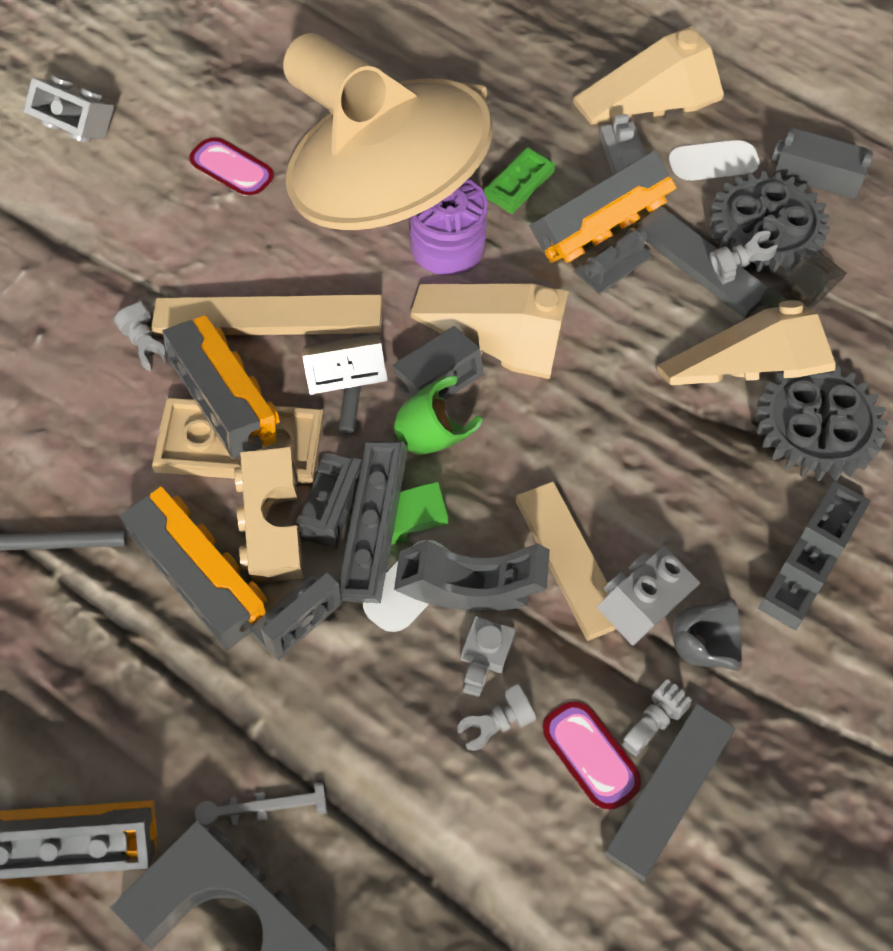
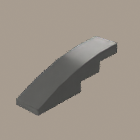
(814, 555)

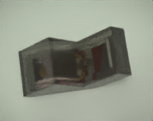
(808, 282)

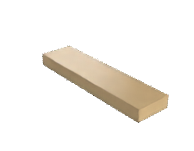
(568, 557)

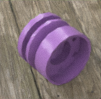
(451, 233)

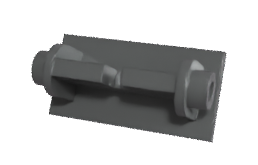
(615, 261)

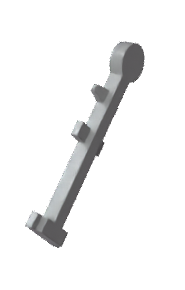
(208, 813)

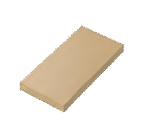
(192, 448)

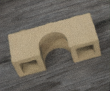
(270, 550)

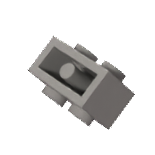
(68, 108)
(646, 594)

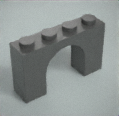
(202, 870)

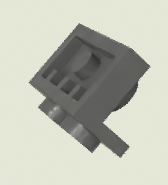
(297, 614)

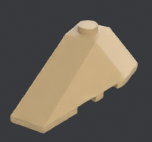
(663, 77)
(505, 320)
(771, 340)

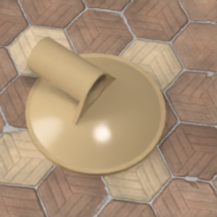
(384, 144)

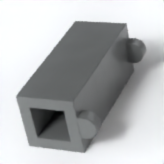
(822, 162)

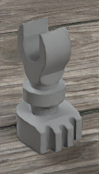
(725, 262)
(134, 323)
(668, 703)
(517, 710)

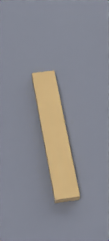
(275, 314)

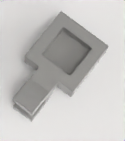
(486, 650)

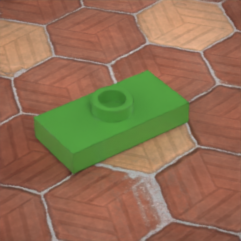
(519, 180)

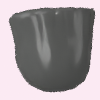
(718, 626)

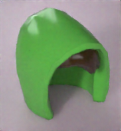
(424, 421)

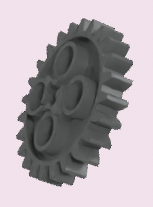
(771, 206)
(855, 422)

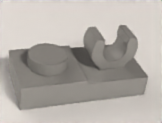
(621, 143)

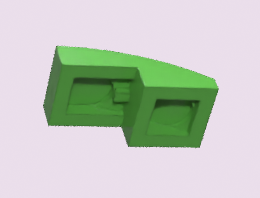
(418, 511)

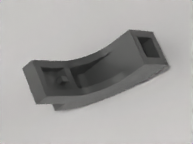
(471, 583)

